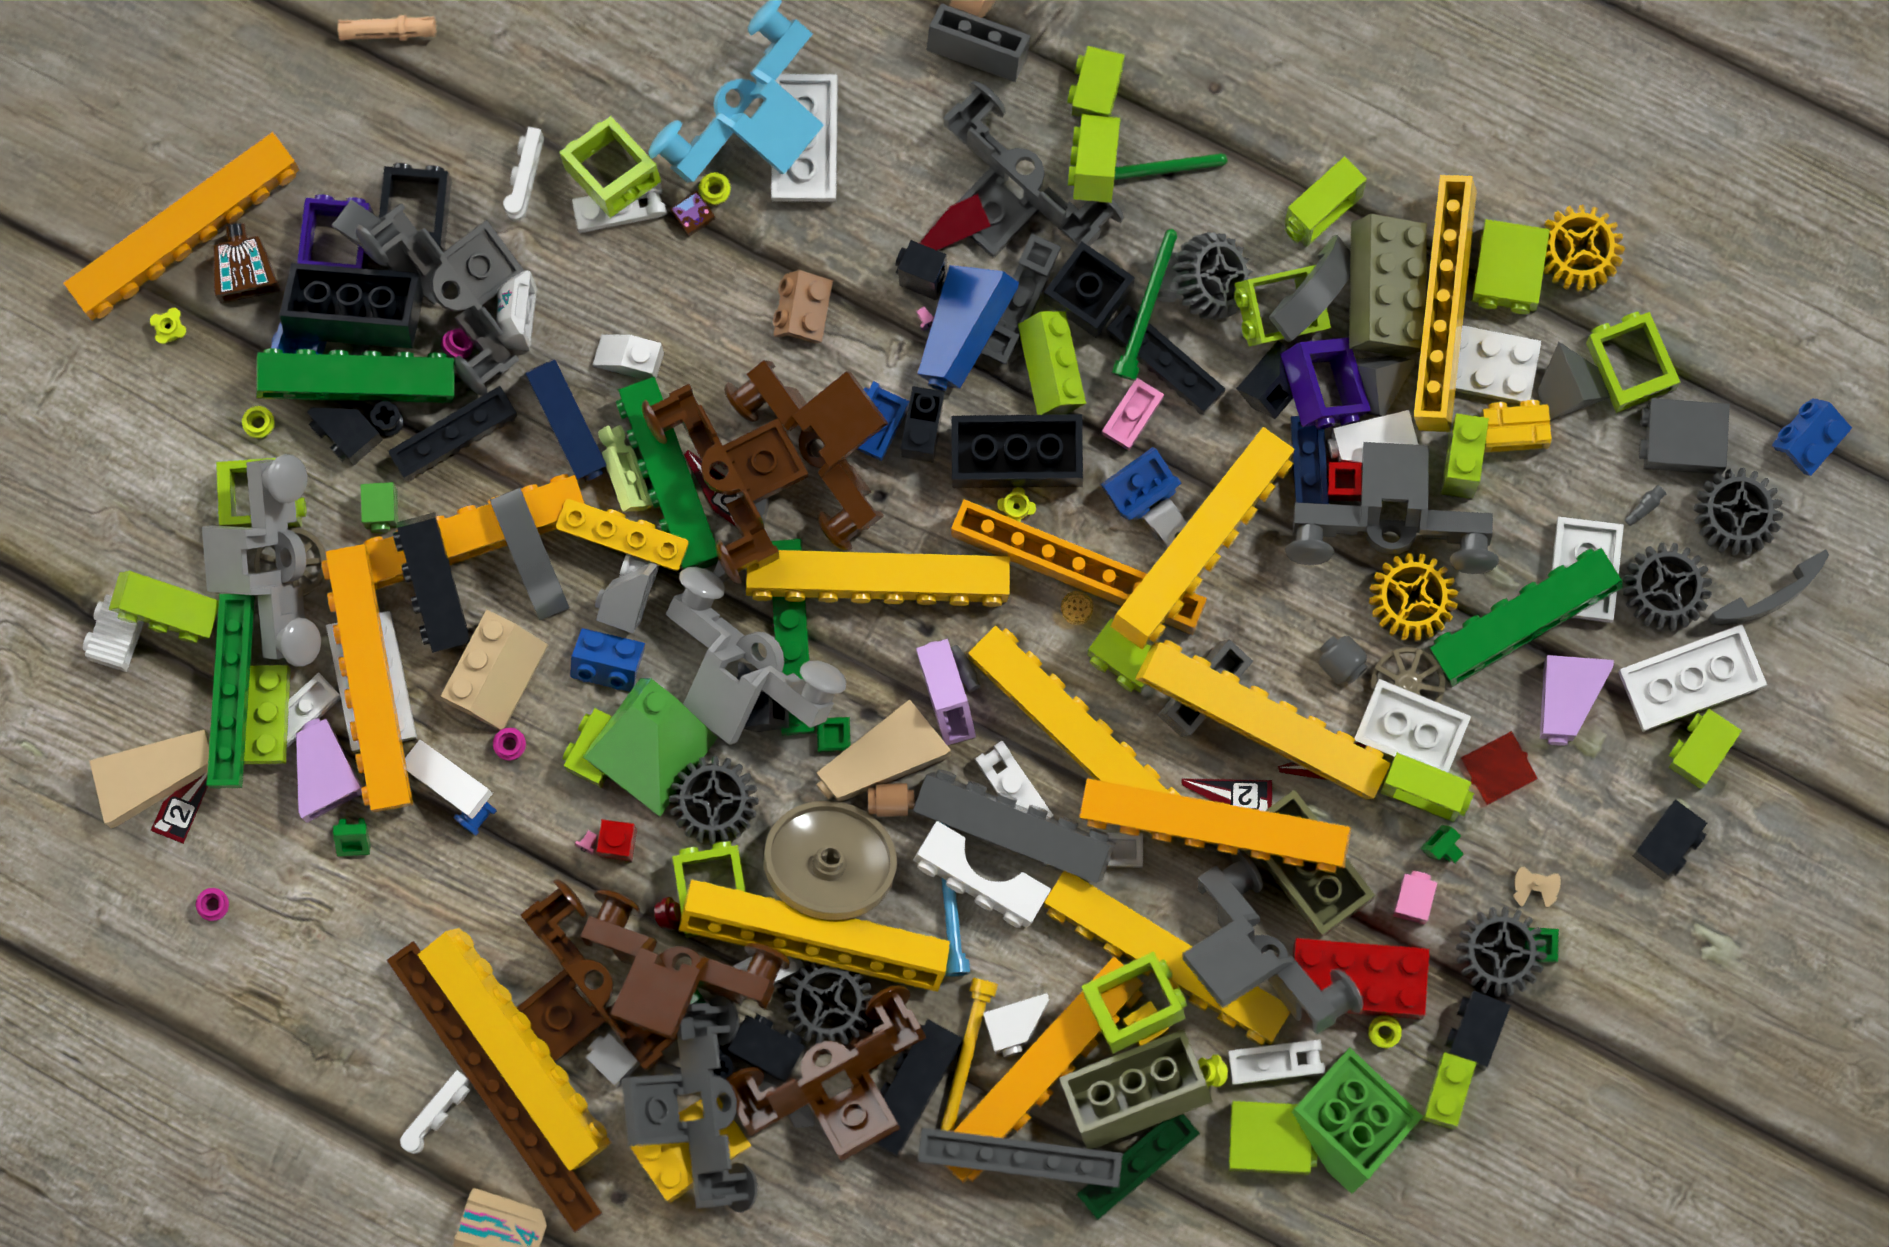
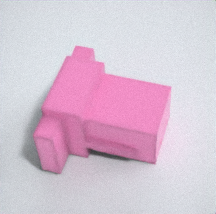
(925, 317)
(587, 842)

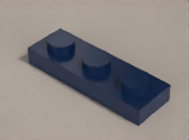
(1309, 463)

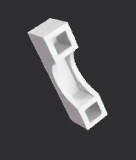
(945, 856)

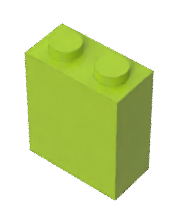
(1510, 266)
(1464, 456)
(1268, 1139)

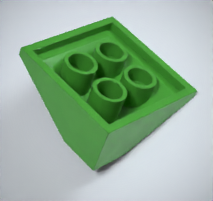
(650, 744)
(1354, 1120)

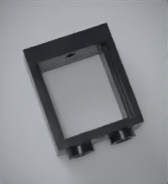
(430, 174)

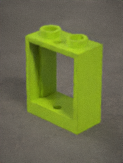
(626, 187)
(1324, 202)
(1247, 302)
(1645, 391)
(227, 496)
(1427, 788)
(693, 855)
(1146, 1027)

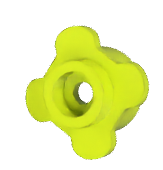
(176, 330)
(1017, 496)
(1213, 1070)

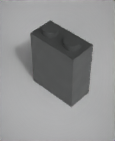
(1685, 436)

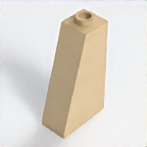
(885, 753)
(147, 774)

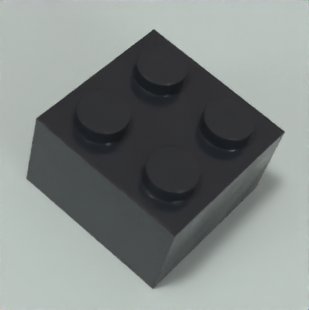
(1089, 289)

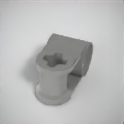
(1164, 522)

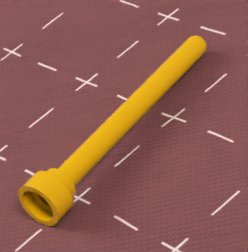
(982, 993)

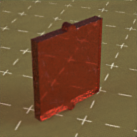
(1499, 768)

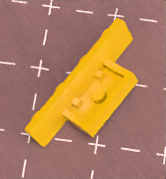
(621, 534)

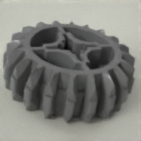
(1212, 256)
(1724, 511)
(1662, 574)
(699, 800)
(1517, 952)
(804, 987)

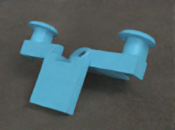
(775, 131)

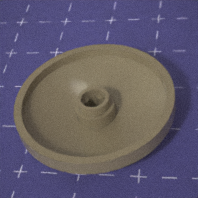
(829, 860)

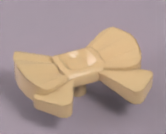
(1526, 881)

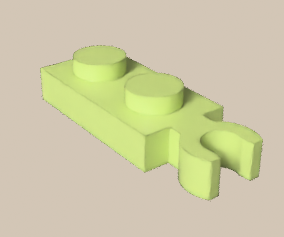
(624, 470)

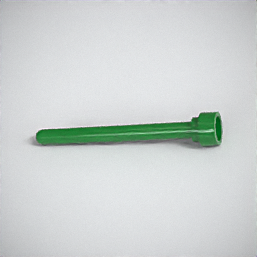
(1170, 166)
(1127, 364)

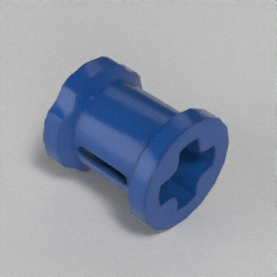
(473, 824)

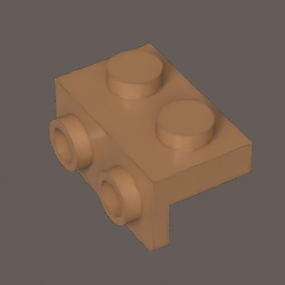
(802, 306)

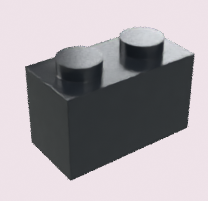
(921, 269)
(1670, 839)
(1478, 1028)
(767, 1048)

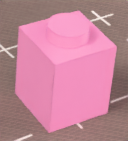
(1415, 897)

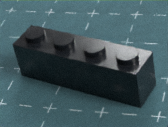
(432, 581)
(917, 1081)

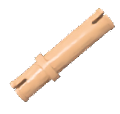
(387, 28)

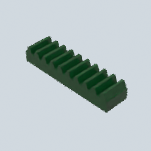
(1140, 1163)

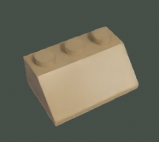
(494, 670)

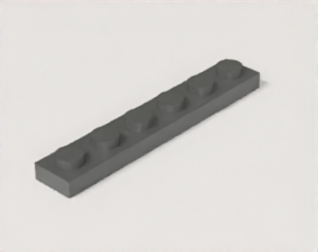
(1019, 1157)

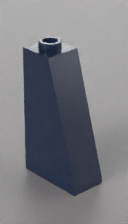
(566, 420)

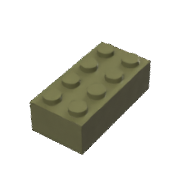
(1387, 285)
(1318, 895)
(1135, 1089)

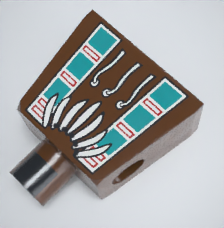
(242, 267)

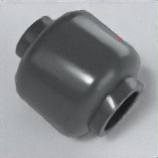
(1343, 659)

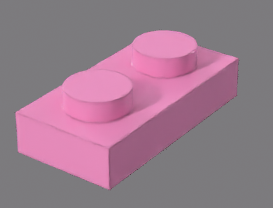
(1132, 414)

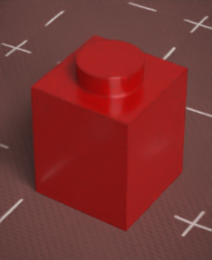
(1345, 481)
(616, 840)

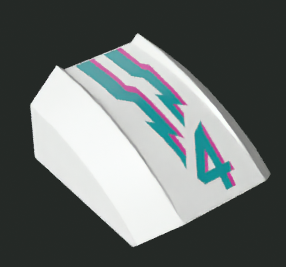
(516, 311)

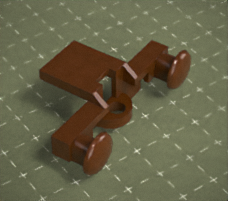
(838, 417)
(756, 465)
(655, 992)
(557, 1009)
(858, 1113)

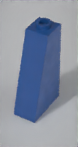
(963, 323)

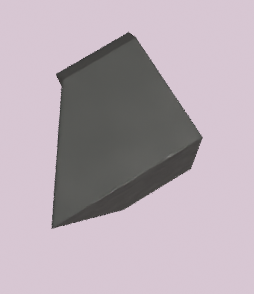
(1383, 380)
(1570, 383)

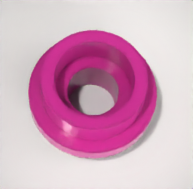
(456, 343)
(504, 735)
(202, 902)

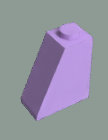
(946, 692)
(1568, 694)
(322, 771)

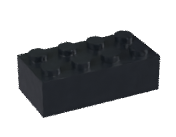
(351, 305)
(1017, 451)

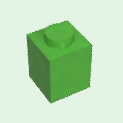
(379, 506)

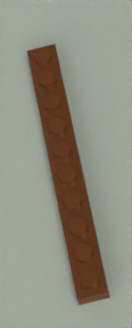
(559, 1182)

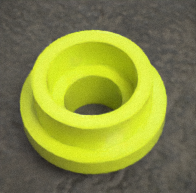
(710, 180)
(254, 413)
(1385, 1041)

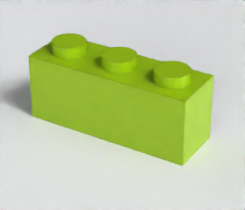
(1094, 158)
(1051, 363)
(163, 606)

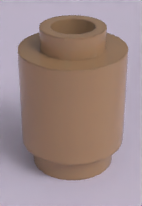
(890, 800)

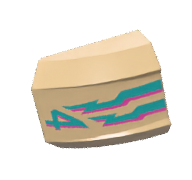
(499, 1223)

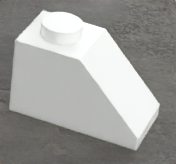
(629, 356)
(1014, 1024)

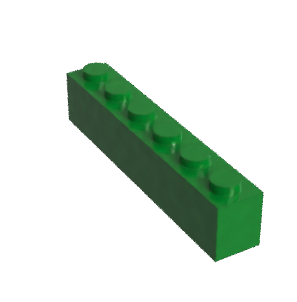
(354, 376)
(670, 477)
(1526, 616)

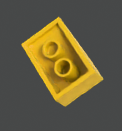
(671, 1163)

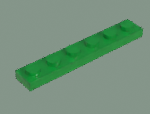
(792, 636)
(230, 691)

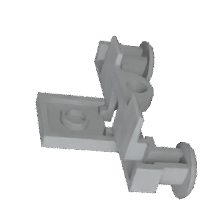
(272, 497)
(721, 698)

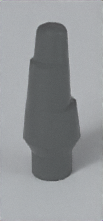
(1647, 504)
(966, 671)

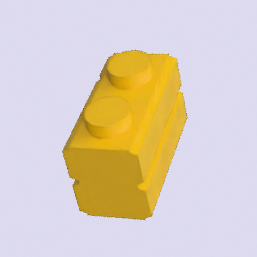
(1517, 427)

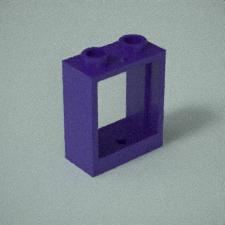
(325, 206)
(1306, 389)

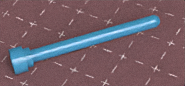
(956, 963)

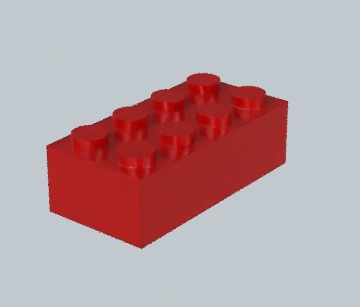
(1387, 976)

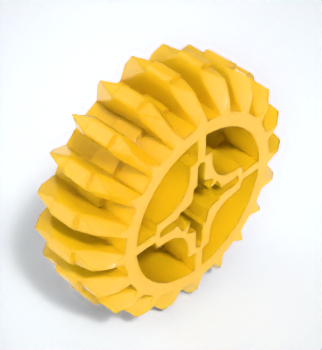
(1590, 255)
(1400, 591)

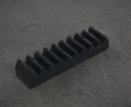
(1168, 363)
(453, 433)

